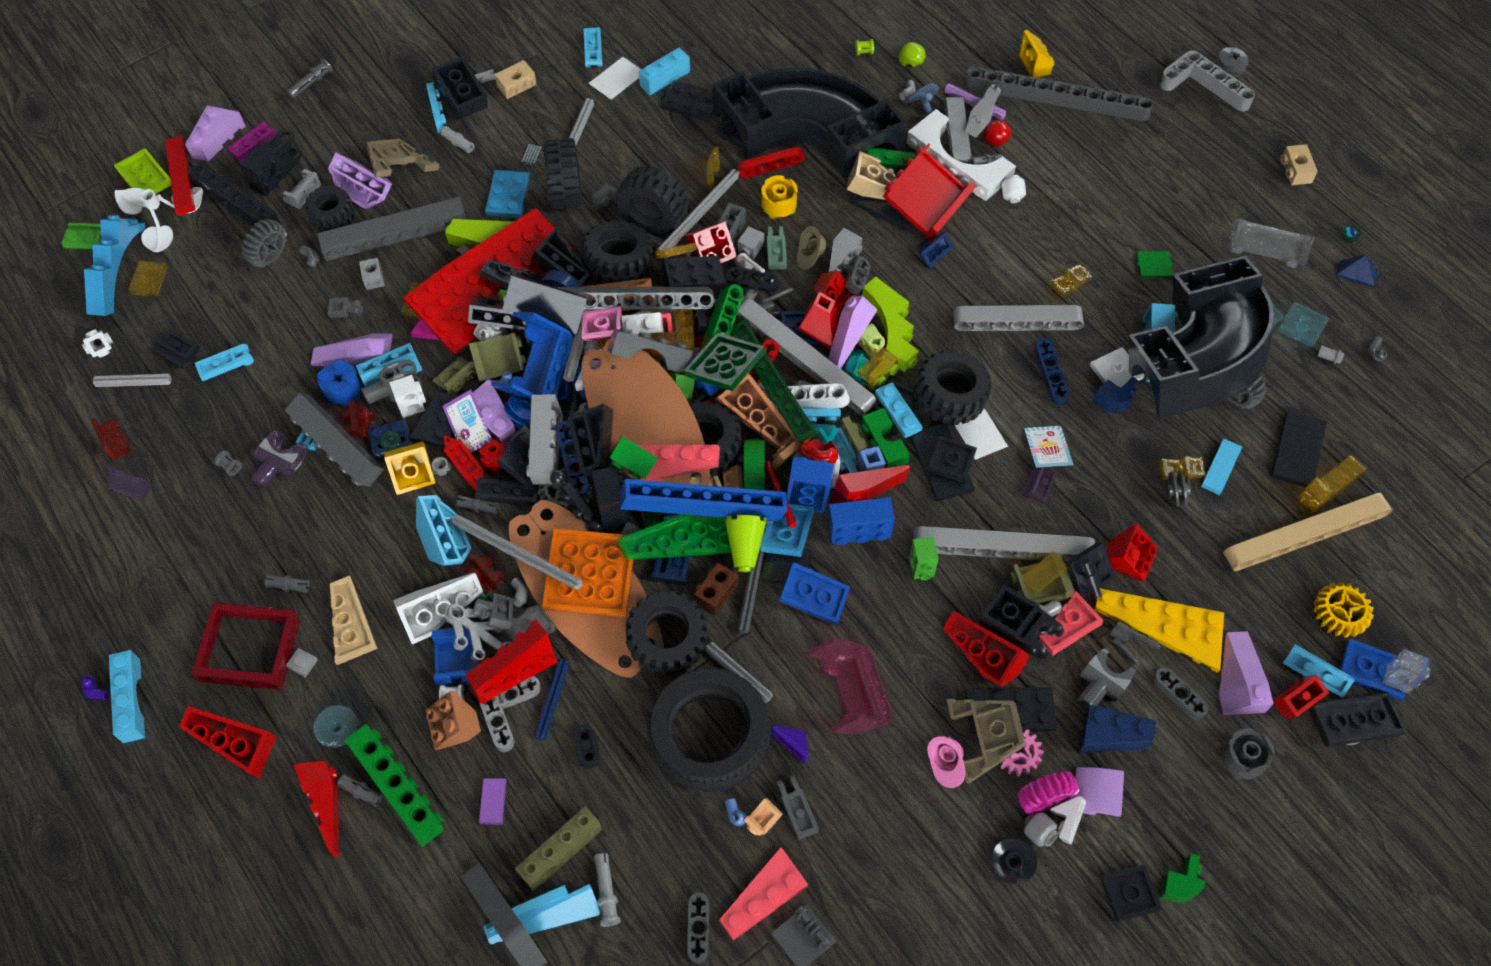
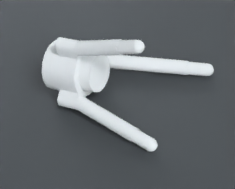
(744, 261)

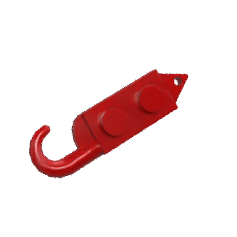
(463, 461)

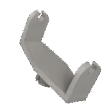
(982, 112)

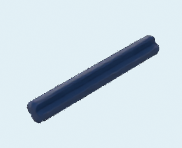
(551, 699)

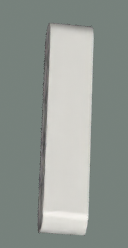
(811, 393)

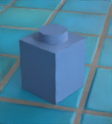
(870, 459)

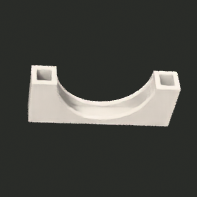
(985, 177)

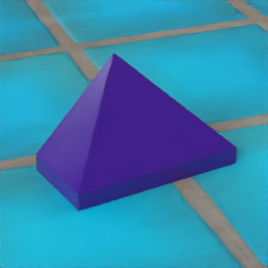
(793, 740)

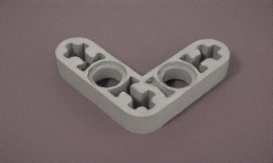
(501, 703)

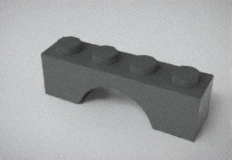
(626, 344)

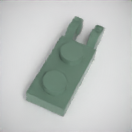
(776, 250)

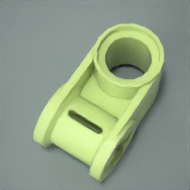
(871, 341)

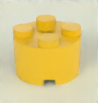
(779, 196)

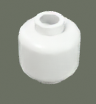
(1013, 188)

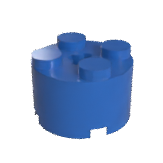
(339, 383)

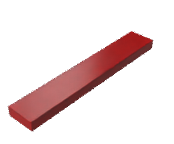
(179, 175)

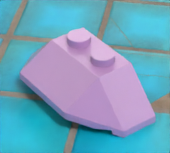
(358, 181)

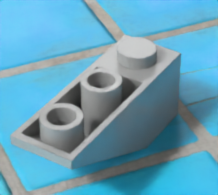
(844, 249)

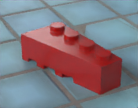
(512, 664)
(236, 741)

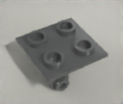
(803, 937)

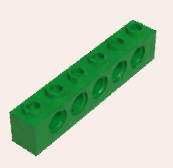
(422, 830)

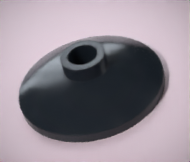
(1018, 851)

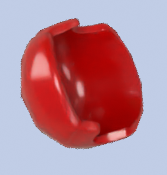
(997, 133)

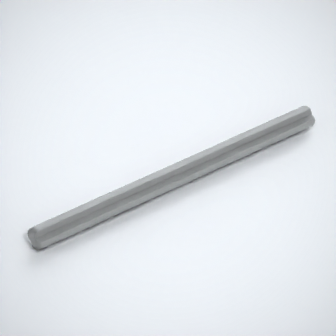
(700, 210)
(517, 552)

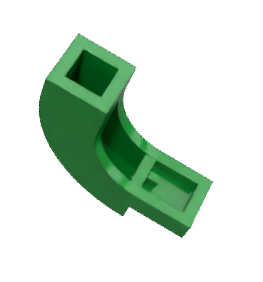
(754, 464)

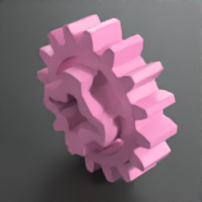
(1024, 758)

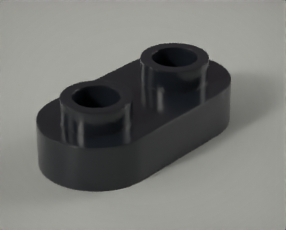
(586, 747)

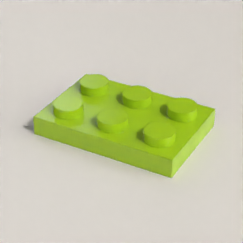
(143, 172)

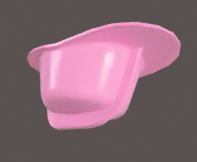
(946, 761)

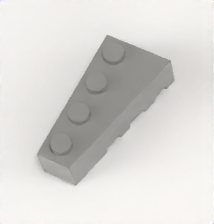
(544, 441)

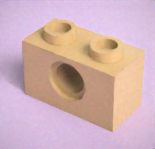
(515, 79)
(1298, 164)

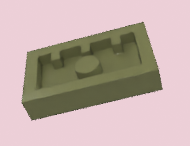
(455, 375)
(854, 435)

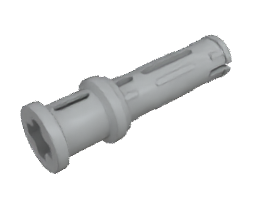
(607, 900)

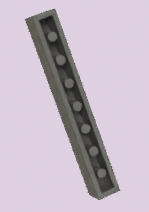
(390, 229)

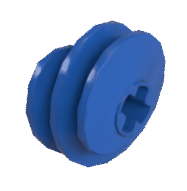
(519, 411)

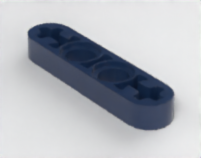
(1051, 371)
(569, 459)

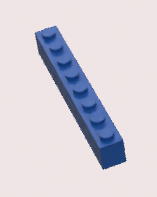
(701, 500)

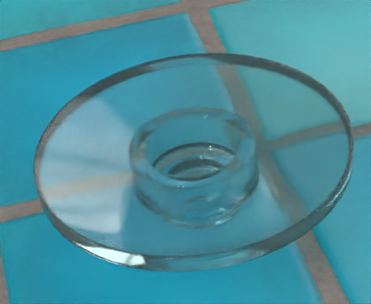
(329, 720)

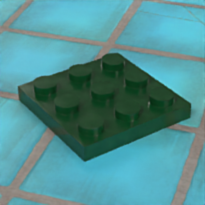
(725, 361)

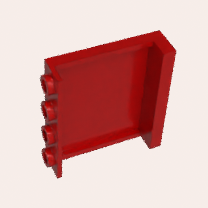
(926, 192)

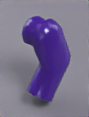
(91, 689)

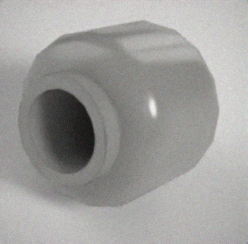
(1040, 829)

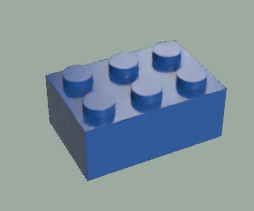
(809, 483)
(860, 521)

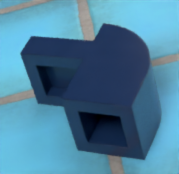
(1114, 398)

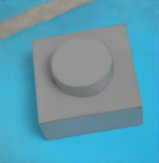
(301, 662)

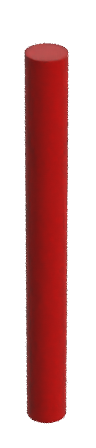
(777, 487)

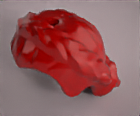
(818, 451)

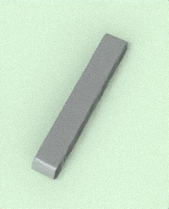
(1018, 318)

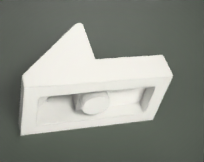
(1072, 812)

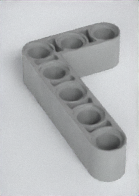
(1210, 76)

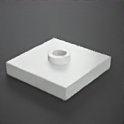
(1114, 367)

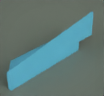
(551, 911)

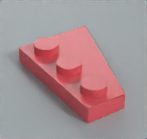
(1077, 620)

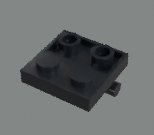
(1091, 570)

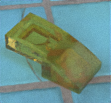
(713, 166)
(1071, 281)
(1188, 465)

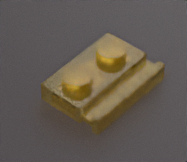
(147, 278)

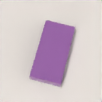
(493, 802)

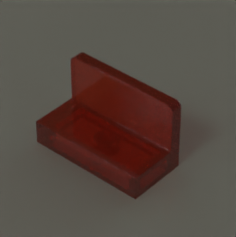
(111, 438)

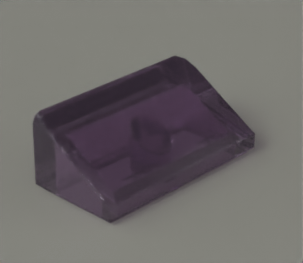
(1040, 483)
(127, 484)

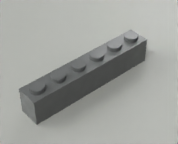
(334, 440)

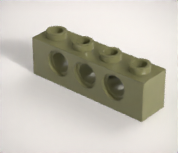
(558, 849)

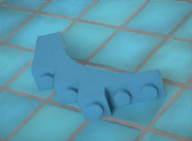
(107, 255)

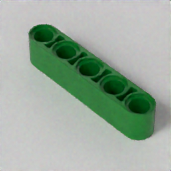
(719, 317)

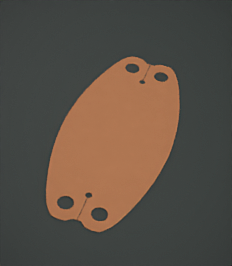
(644, 403)
(594, 634)

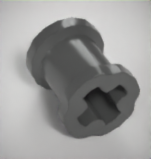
(225, 461)

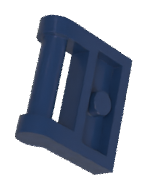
(375, 434)
(675, 571)

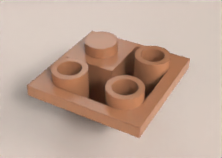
(451, 721)

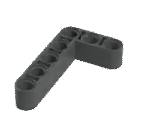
(502, 917)

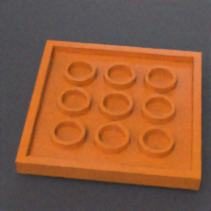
(600, 566)

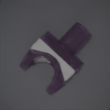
(275, 459)

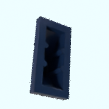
(935, 248)
(1358, 270)

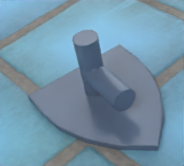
(925, 94)

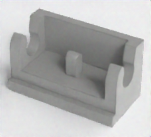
(302, 190)

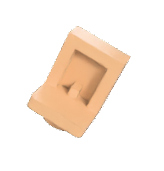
(762, 818)

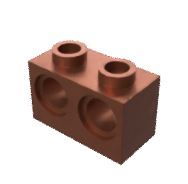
(720, 590)

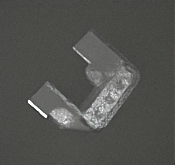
(1270, 242)

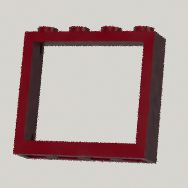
(243, 678)

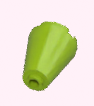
(745, 540)

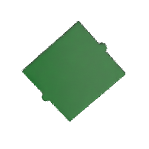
(1154, 264)

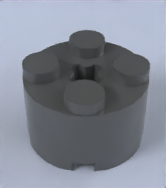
(1247, 754)

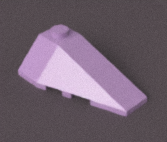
(851, 326)
(352, 350)

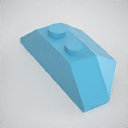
(441, 539)

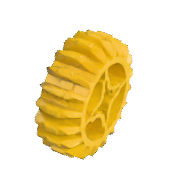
(1348, 604)

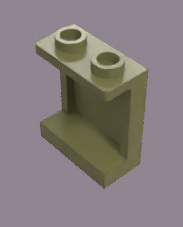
(497, 356)
(1057, 590)

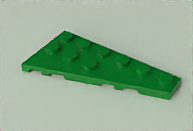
(678, 537)

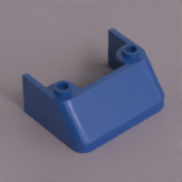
(546, 358)

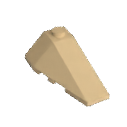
(869, 177)

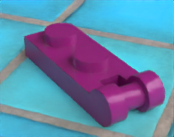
(247, 143)

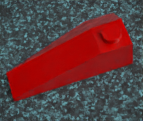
(867, 484)
(988, 652)
(320, 786)

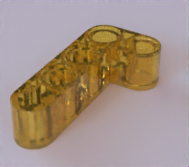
(1323, 490)

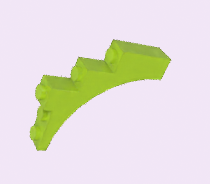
(899, 332)

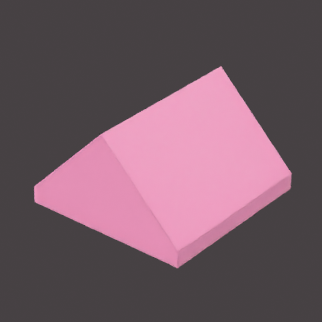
(600, 323)

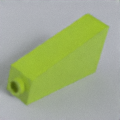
(472, 232)

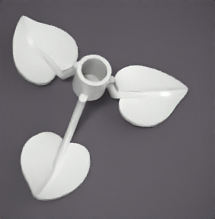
(134, 199)

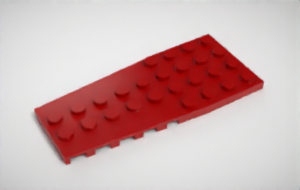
(445, 296)

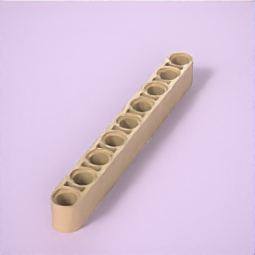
(1307, 531)

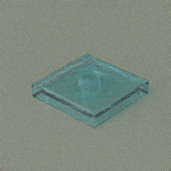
(1303, 324)

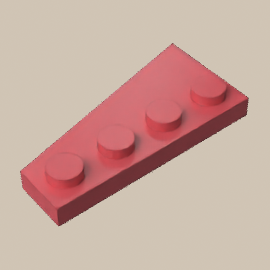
(681, 459)
(766, 893)

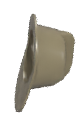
(810, 248)

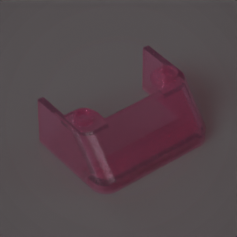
(858, 684)

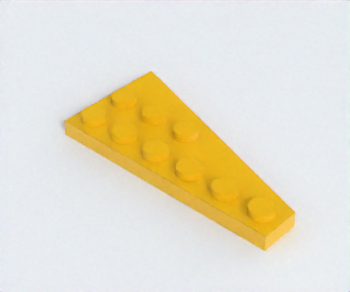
(1176, 626)

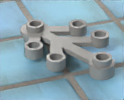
(476, 630)

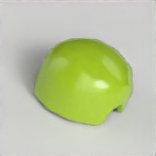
(912, 54)

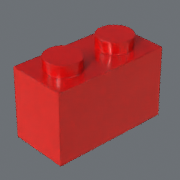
(1300, 696)

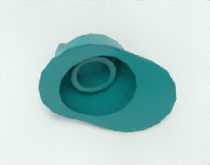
(855, 362)

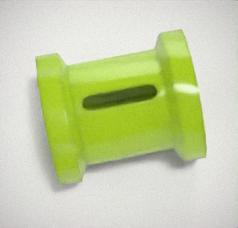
(864, 47)

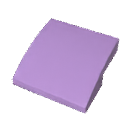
(1101, 790)

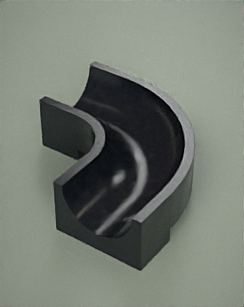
(808, 109)
(1221, 343)

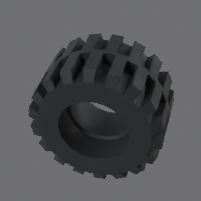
(325, 199)

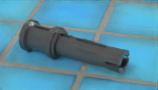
(315, 74)

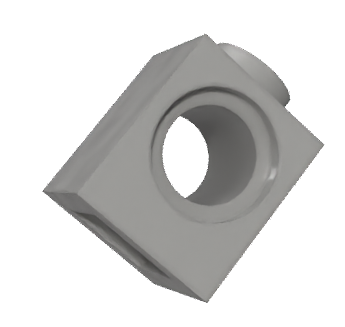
(751, 242)
(371, 273)

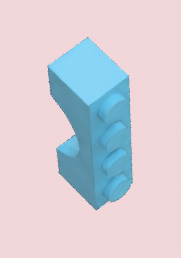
(126, 714)

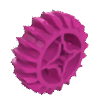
(1048, 792)

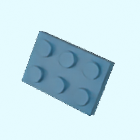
(507, 194)
(785, 540)

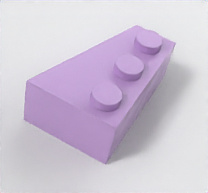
(212, 131)
(492, 410)

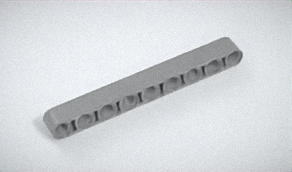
(804, 355)
(1003, 544)

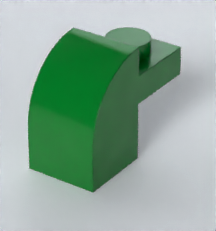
(1185, 886)

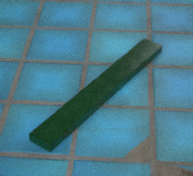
(777, 388)

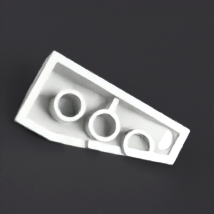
(425, 608)

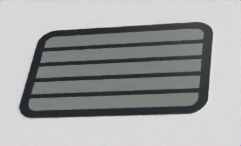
(531, 153)

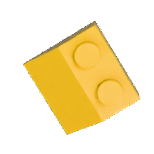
(1035, 56)
(409, 468)

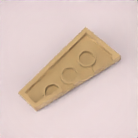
(350, 625)

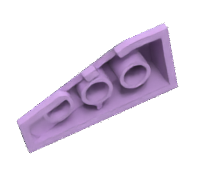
(1243, 681)

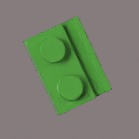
(81, 235)

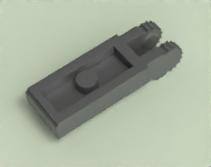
(798, 809)

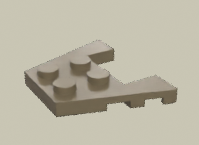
(393, 152)
(997, 731)

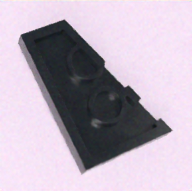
(501, 273)
(434, 422)

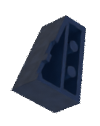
(1115, 730)

